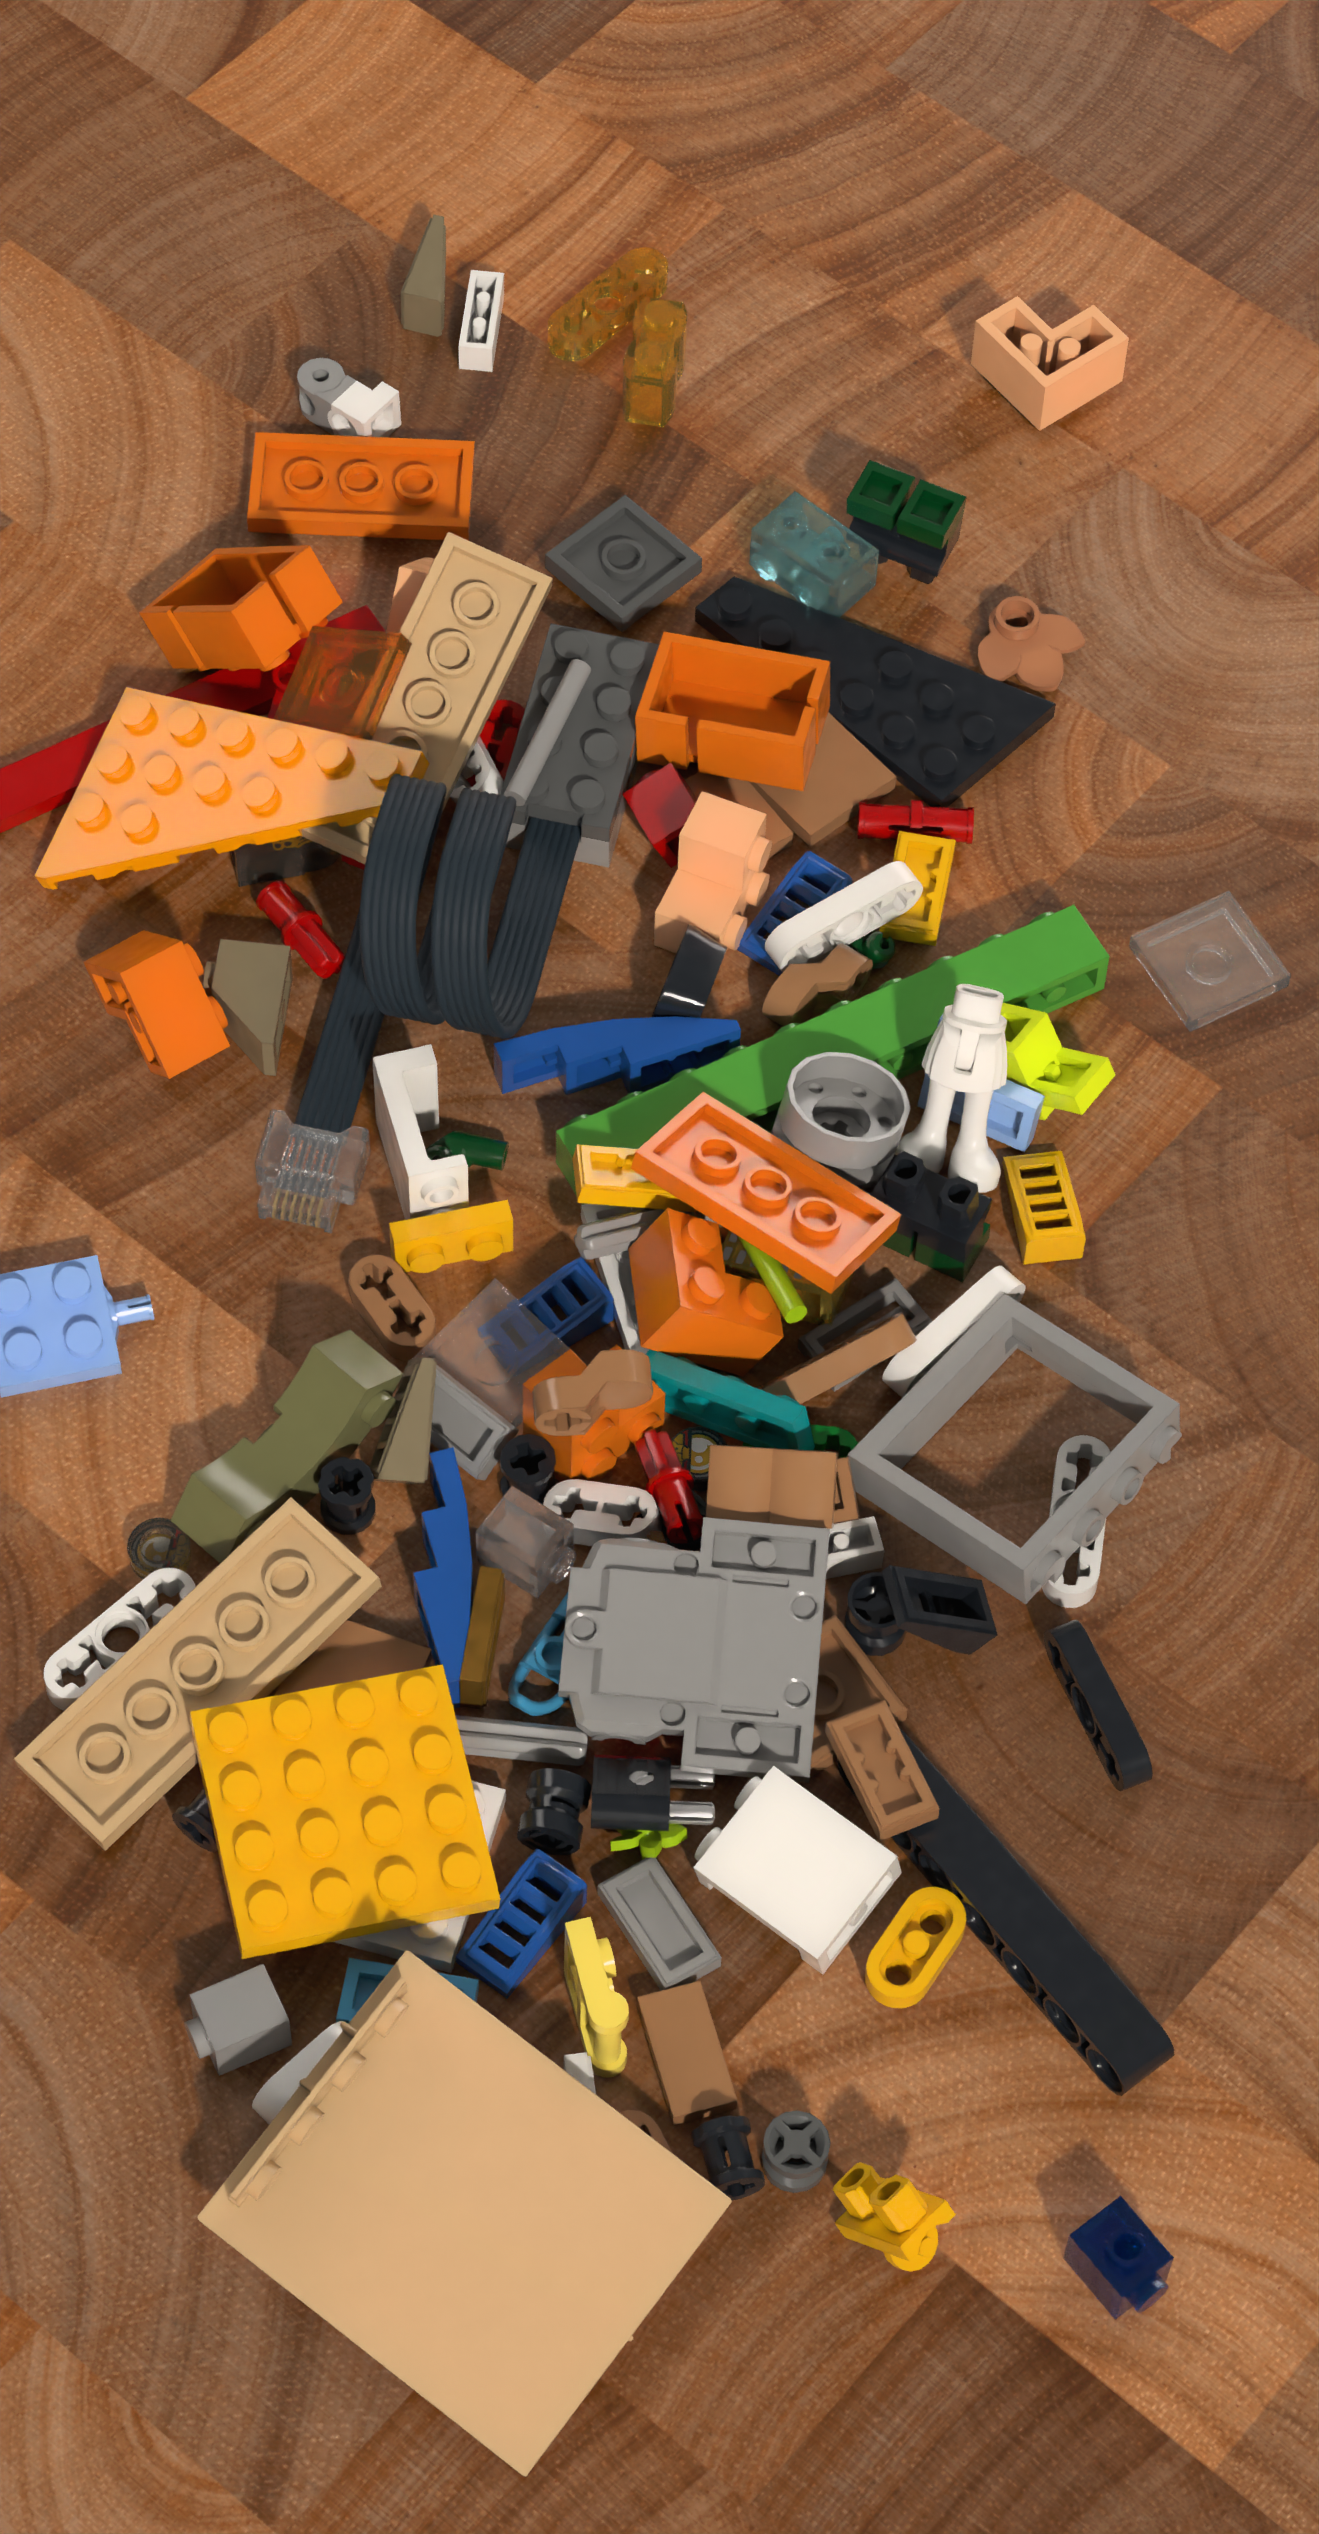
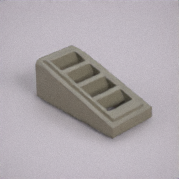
(425, 284)
(406, 1435)

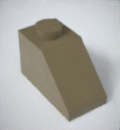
(254, 991)

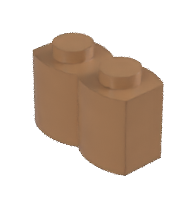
(772, 1485)

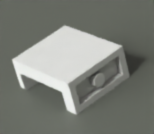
(403, 1108)
(797, 1867)

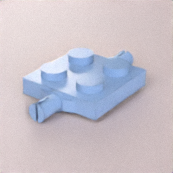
(61, 1326)

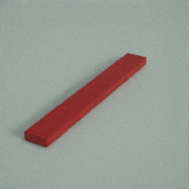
(54, 773)

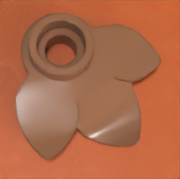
(1030, 650)

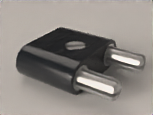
(636, 1794)

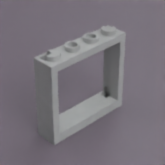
(943, 1391)

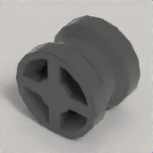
(795, 2136)

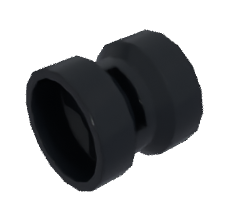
(870, 1601)
(554, 1811)

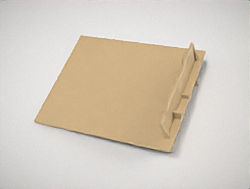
(465, 2212)

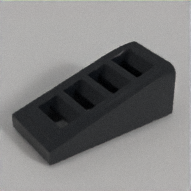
(940, 1608)

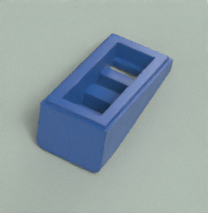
(809, 881)
(559, 1289)
(552, 1877)

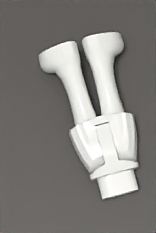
(970, 1058)

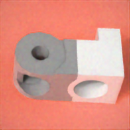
(344, 404)

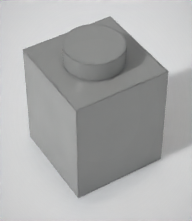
(238, 2020)

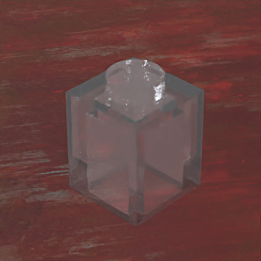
(526, 1542)

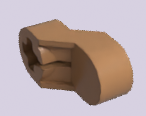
(816, 986)
(608, 1383)

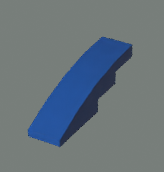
(633, 1049)
(446, 1589)

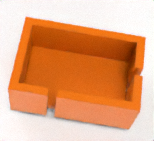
(242, 608)
(733, 710)

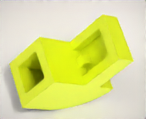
(1041, 1064)

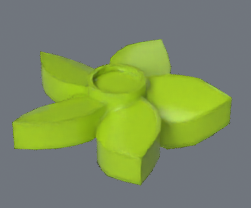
(650, 1841)

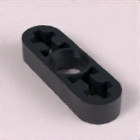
(1098, 1705)

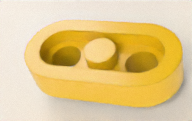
(912, 1950)

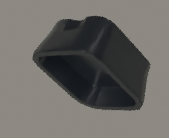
(690, 975)

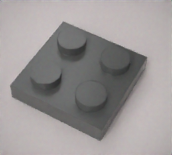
(623, 563)

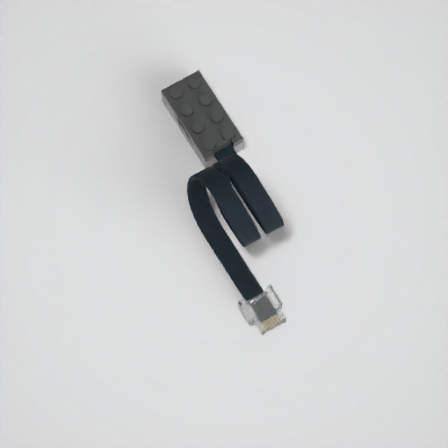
(566, 819)

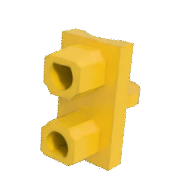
(891, 2216)

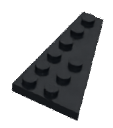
(910, 709)

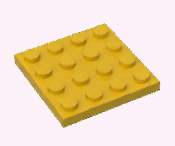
(343, 1811)

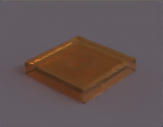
(344, 680)

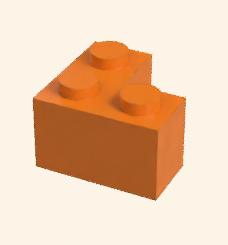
(159, 993)
(691, 1303)
(613, 1434)

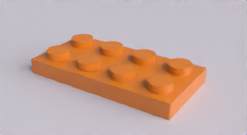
(360, 486)
(766, 1192)

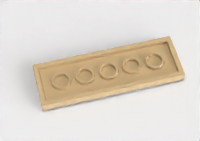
(463, 647)
(215, 1648)

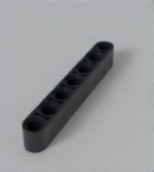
(1034, 1939)

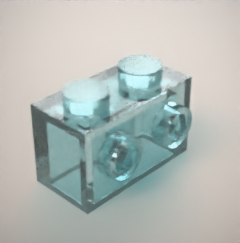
(813, 556)

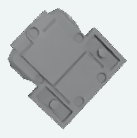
(702, 1645)

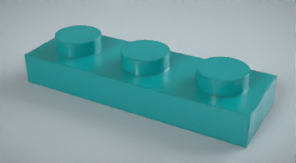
(730, 1405)

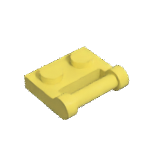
(596, 2005)

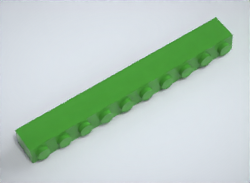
(1034, 968)

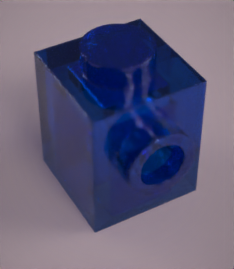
(1119, 2259)

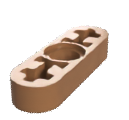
(843, 1360)

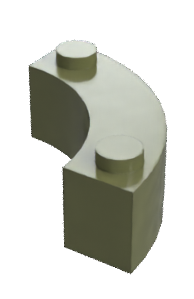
(323, 1416)

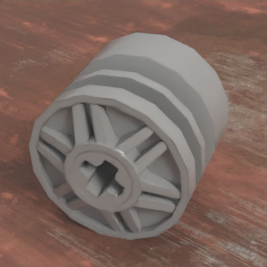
(844, 1115)

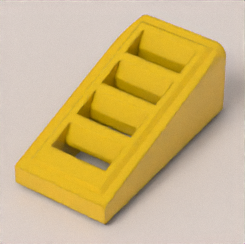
(1046, 1243)

